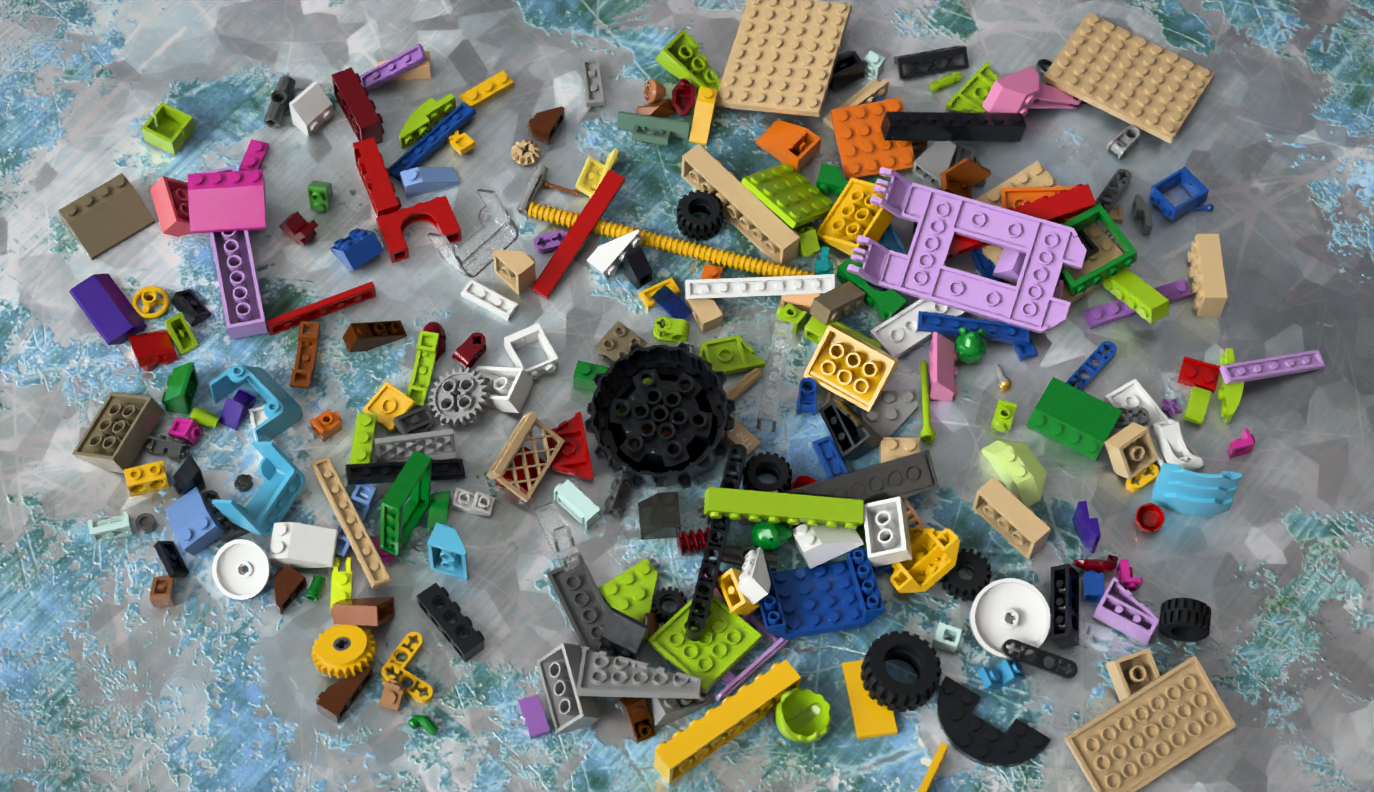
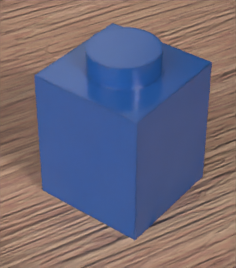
(1092, 587)

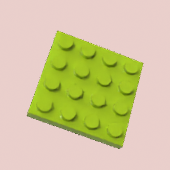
(788, 194)
(722, 646)

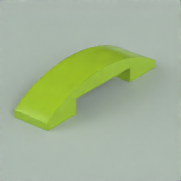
(423, 367)

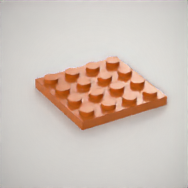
(862, 141)

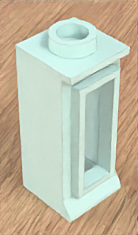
(577, 503)

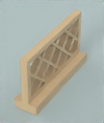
(511, 449)

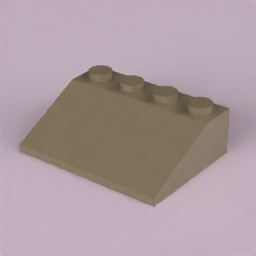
(106, 216)
(119, 431)

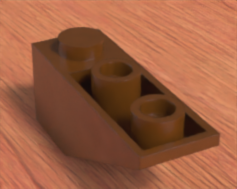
(370, 335)

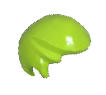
(803, 715)

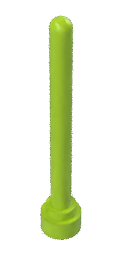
(927, 433)

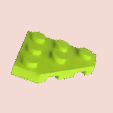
(632, 590)

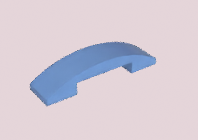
(362, 500)

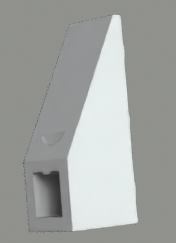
(611, 254)
(754, 578)

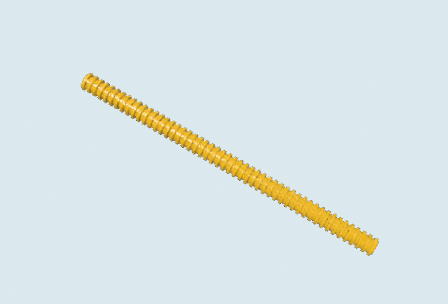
(669, 244)

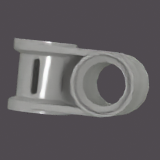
(1122, 143)

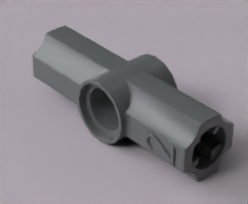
(279, 101)
(735, 556)

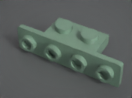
(651, 128)

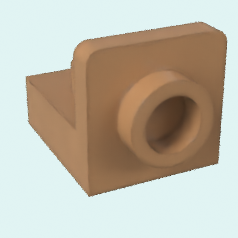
(392, 694)

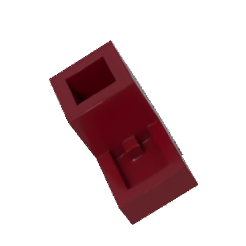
(299, 229)

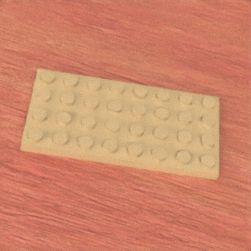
(1150, 730)

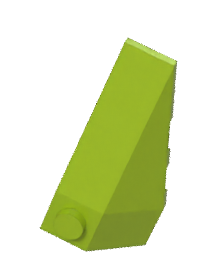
(686, 61)

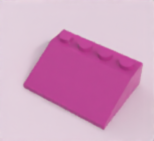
(227, 201)

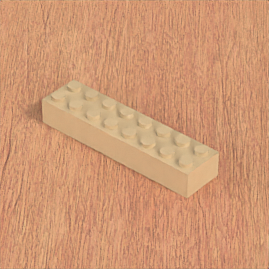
(741, 206)

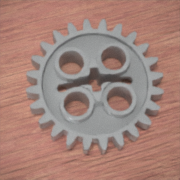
(459, 397)

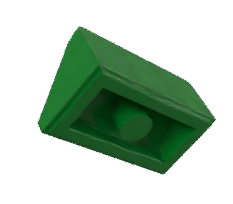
(439, 508)

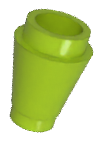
(204, 417)

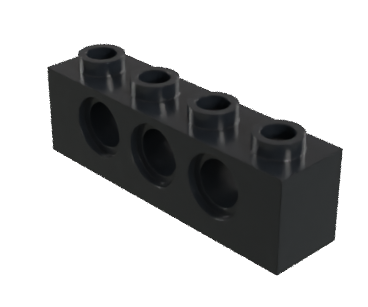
(1064, 606)
(465, 647)

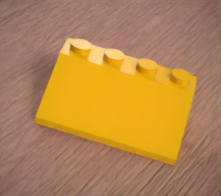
(854, 216)
(851, 367)

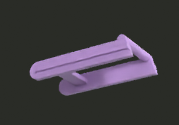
(734, 682)

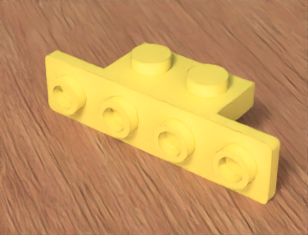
(594, 172)

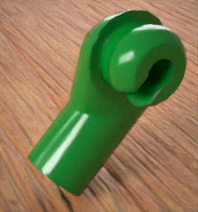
(424, 721)

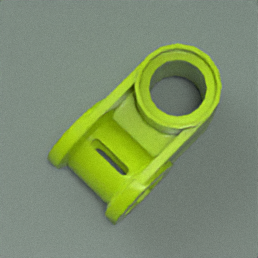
(672, 329)

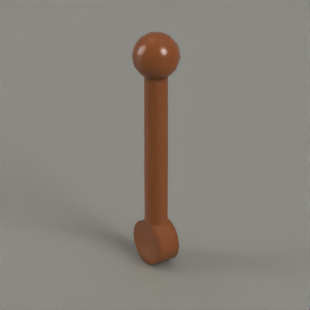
(575, 192)

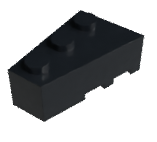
(848, 430)

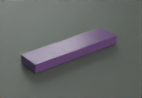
(393, 67)

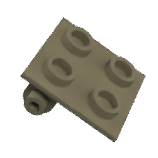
(618, 342)

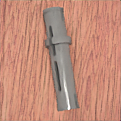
(534, 184)

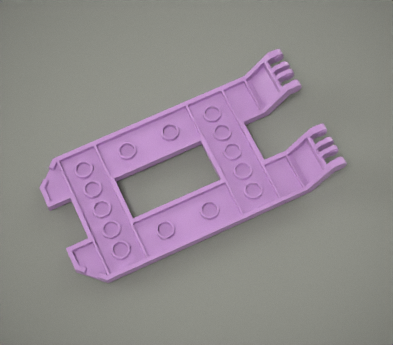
(945, 214)

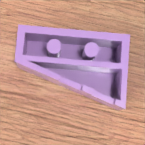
(1125, 613)

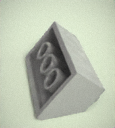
(559, 679)

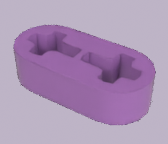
(550, 240)

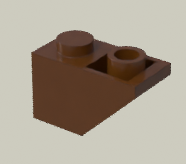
(637, 717)

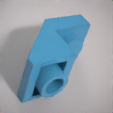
(1002, 675)

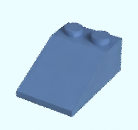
(193, 521)

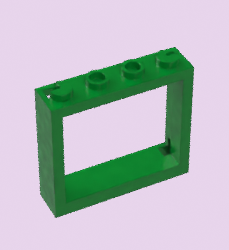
(1109, 269)
(398, 522)

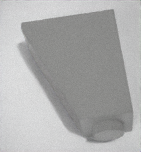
(934, 162)

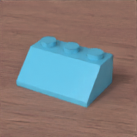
(447, 552)

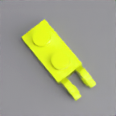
(341, 581)

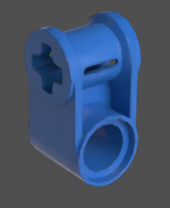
(807, 399)

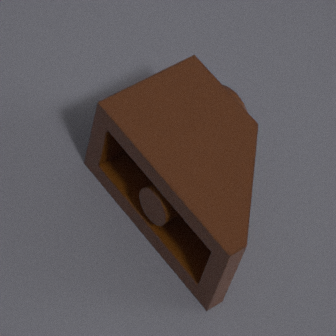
(545, 124)
(287, 585)

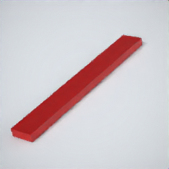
(578, 234)

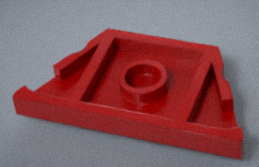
(574, 454)

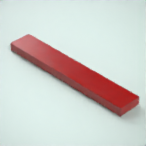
(321, 308)

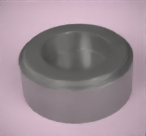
(145, 523)

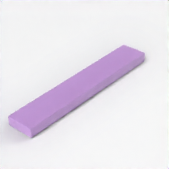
(1272, 367)

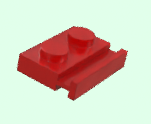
(1199, 374)

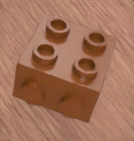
(962, 177)

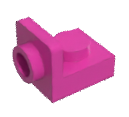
(185, 429)
(1241, 446)
(1125, 576)

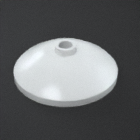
(230, 573)

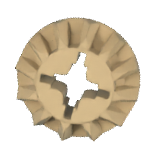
(528, 158)

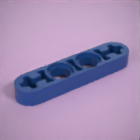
(1093, 370)

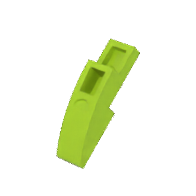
(420, 120)
(1229, 394)

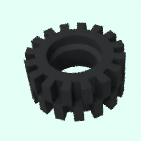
(667, 595)

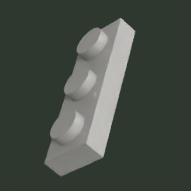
(592, 82)

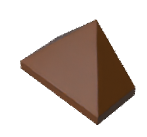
(657, 109)

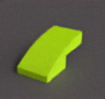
(1197, 405)

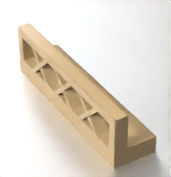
(865, 95)

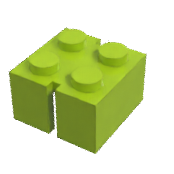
(171, 130)

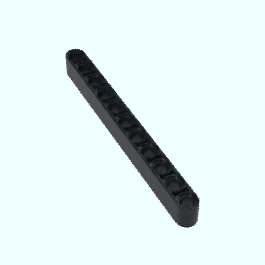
(714, 549)

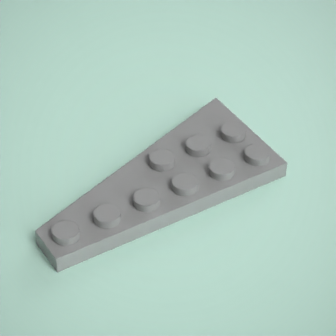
(624, 677)

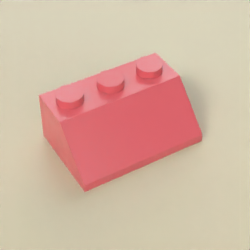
(172, 205)

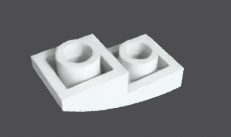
(472, 503)

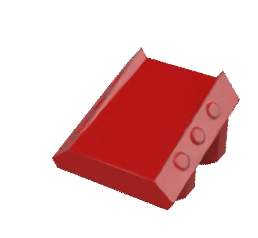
(152, 349)

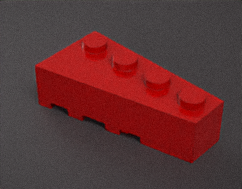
(375, 177)

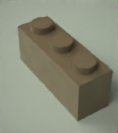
(837, 303)

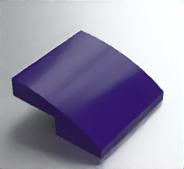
(1086, 528)

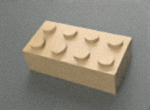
(1207, 275)
(1011, 518)

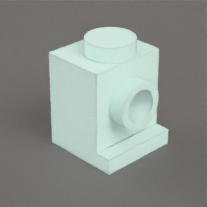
(873, 65)
(945, 633)

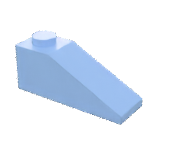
(427, 179)

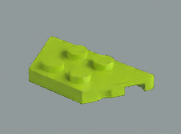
(974, 92)
(730, 355)

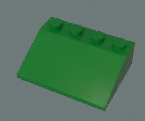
(1074, 419)

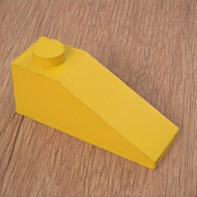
(703, 115)

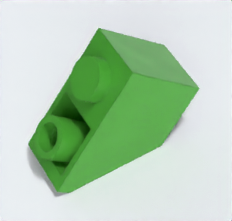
(320, 195)

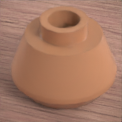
(654, 91)

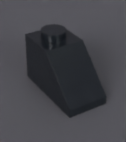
(188, 477)

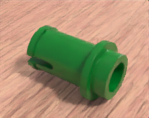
(314, 590)

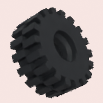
(967, 588)

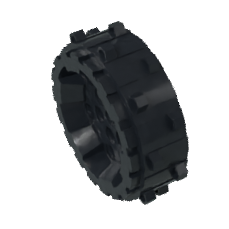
(669, 370)

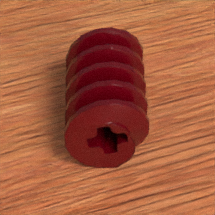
(692, 541)

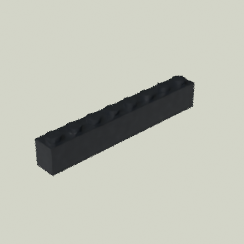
(952, 126)

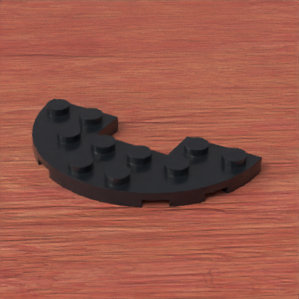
(979, 739)

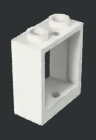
(526, 337)

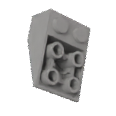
(671, 709)

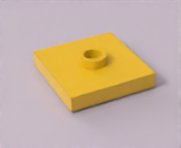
(388, 404)

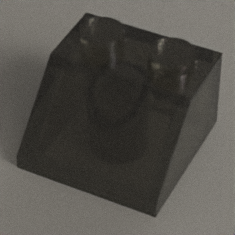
(659, 516)

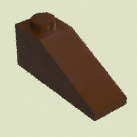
(341, 695)

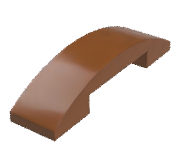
(306, 354)

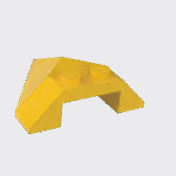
(933, 557)

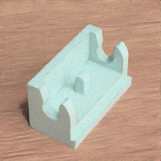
(110, 528)

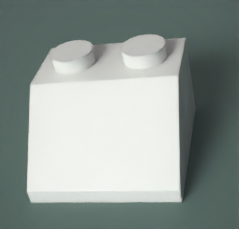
(311, 109)

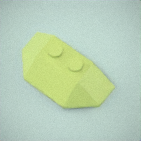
(1017, 469)

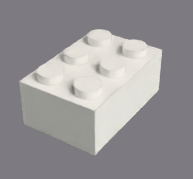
(887, 531)

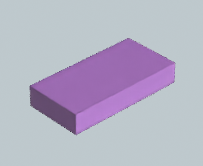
(534, 716)

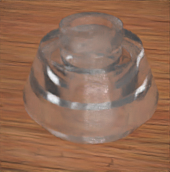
(419, 539)

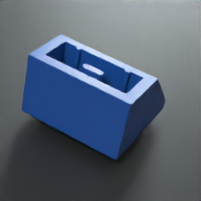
(357, 248)

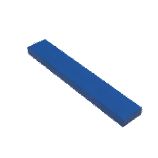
(432, 140)
(950, 326)

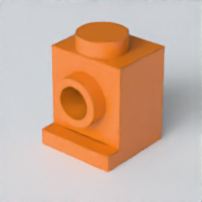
(326, 424)

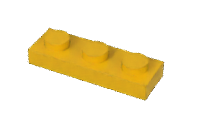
(487, 90)

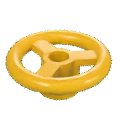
(149, 293)

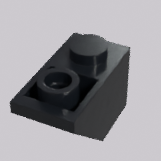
(637, 267)

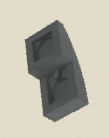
(1142, 213)

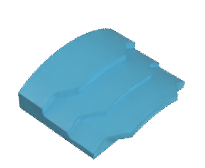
(1194, 492)

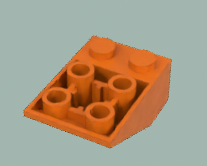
(790, 143)

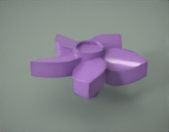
(1171, 407)

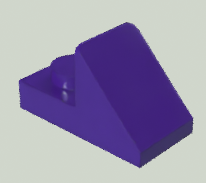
(236, 409)

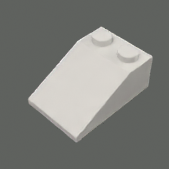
(507, 387)
(822, 543)
(302, 545)

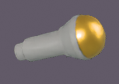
(1004, 382)

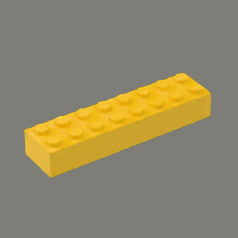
(725, 722)

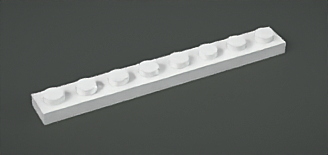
(759, 286)

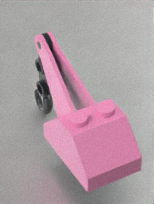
(1024, 91)

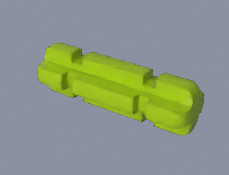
(945, 81)

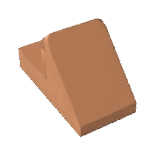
(162, 592)

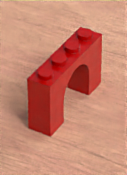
(436, 212)

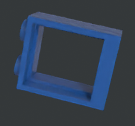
(1189, 183)

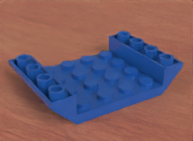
(822, 598)

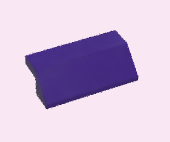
(107, 308)

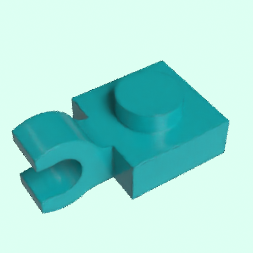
(823, 265)

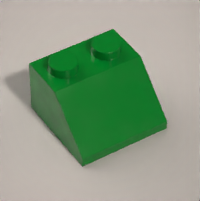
(181, 389)

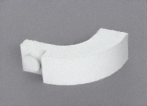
(1173, 447)

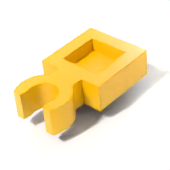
(461, 143)

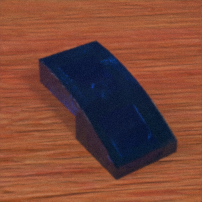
(671, 303)

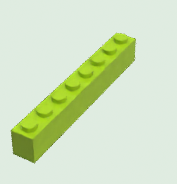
(783, 507)

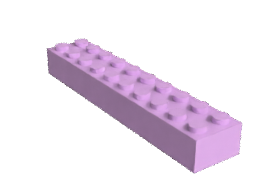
(237, 280)

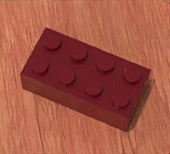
(357, 106)

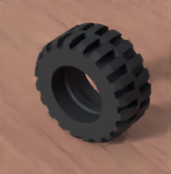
(908, 649)

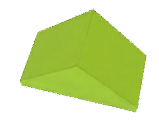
(180, 333)

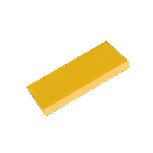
(868, 717)

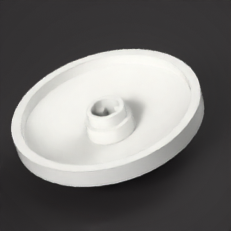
(1009, 611)

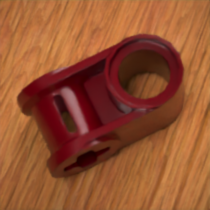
(470, 350)

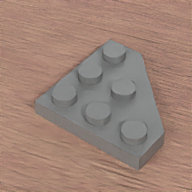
(891, 411)

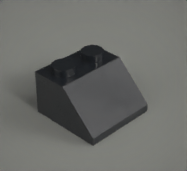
(624, 635)

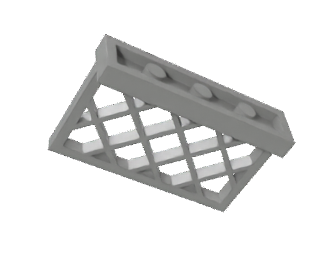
(439, 451)

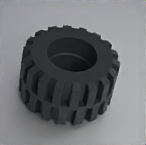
(699, 227)
(767, 465)
(1185, 619)

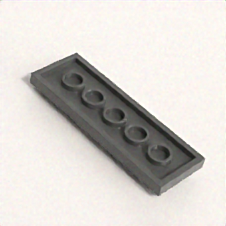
(582, 606)

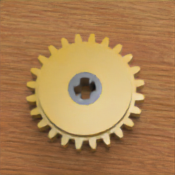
(343, 650)

